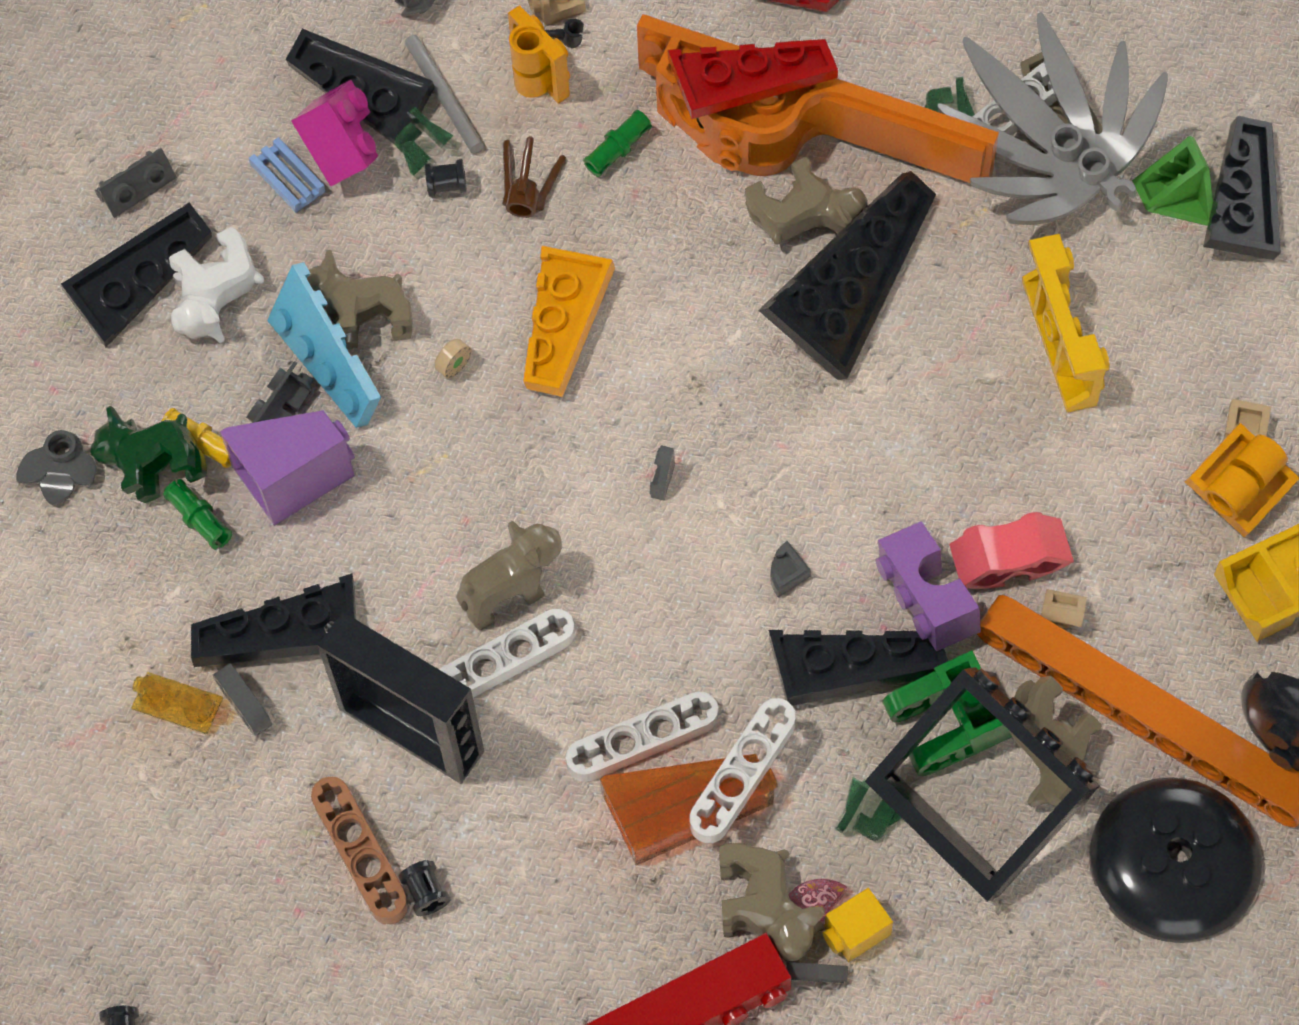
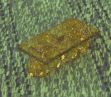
(175, 702)

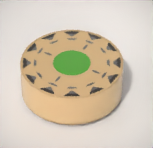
(452, 358)

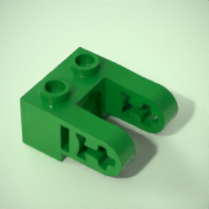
(977, 727)

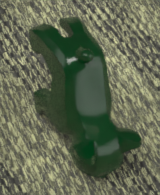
(147, 452)

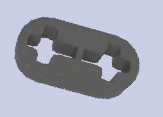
(242, 699)

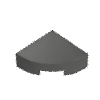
(665, 466)
(787, 570)
(817, 972)

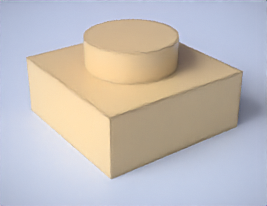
(1251, 415)
(1063, 608)

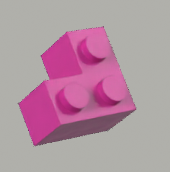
(334, 133)

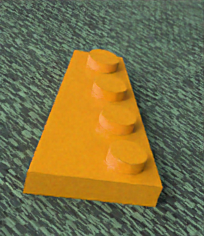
(565, 308)

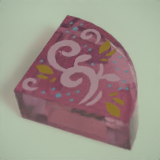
(818, 893)

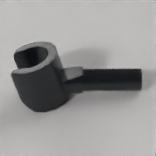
(566, 34)

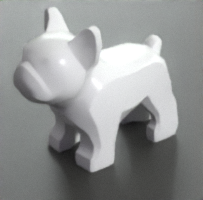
(211, 286)

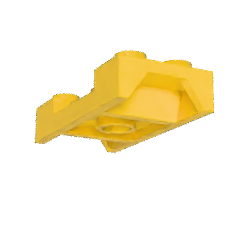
(1074, 358)
(1264, 583)

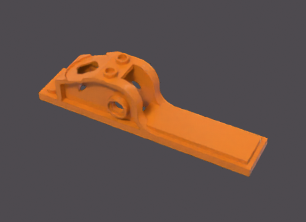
(770, 132)

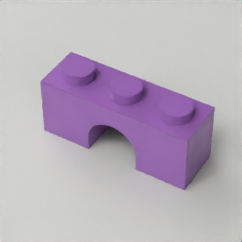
(939, 611)

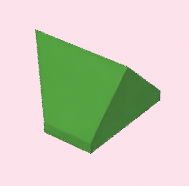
(1178, 184)

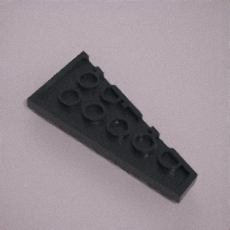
(843, 288)

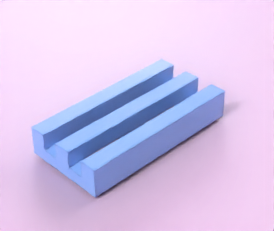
(270, 155)

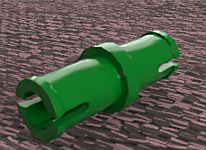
(617, 143)
(197, 514)

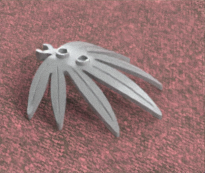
(1075, 155)

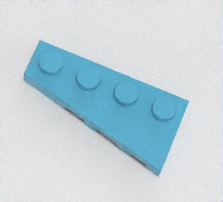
(321, 346)

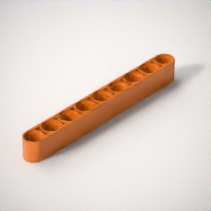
(1143, 709)

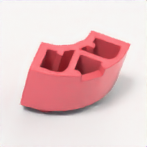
(994, 554)

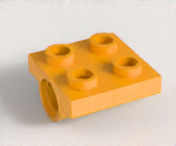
(536, 58)
(1243, 478)

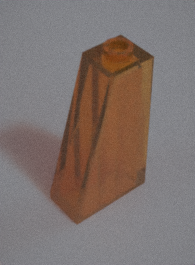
(656, 803)

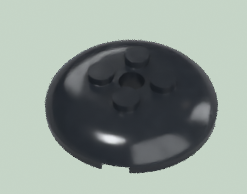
(1273, 715)
(1169, 896)

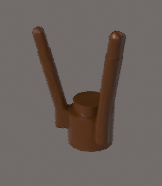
(523, 197)

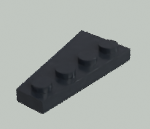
(387, 87)
(1245, 197)
(839, 665)

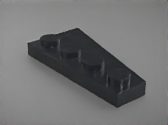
(130, 276)
(273, 630)

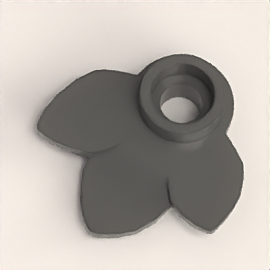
(57, 472)

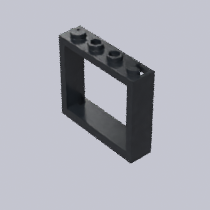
(402, 697)
(936, 830)

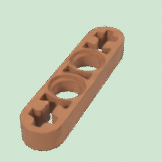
(364, 847)

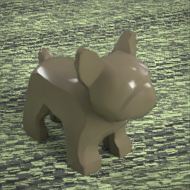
(805, 207)
(361, 300)
(509, 573)
(1039, 700)
(766, 901)

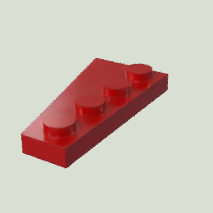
(732, 78)

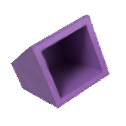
(289, 460)

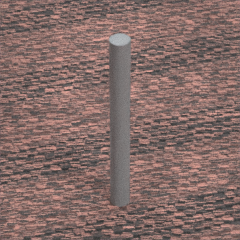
(444, 94)

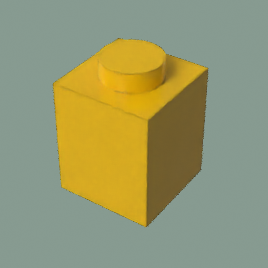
(857, 925)

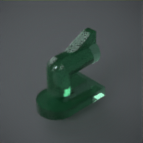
(945, 96)
(405, 140)
(871, 828)

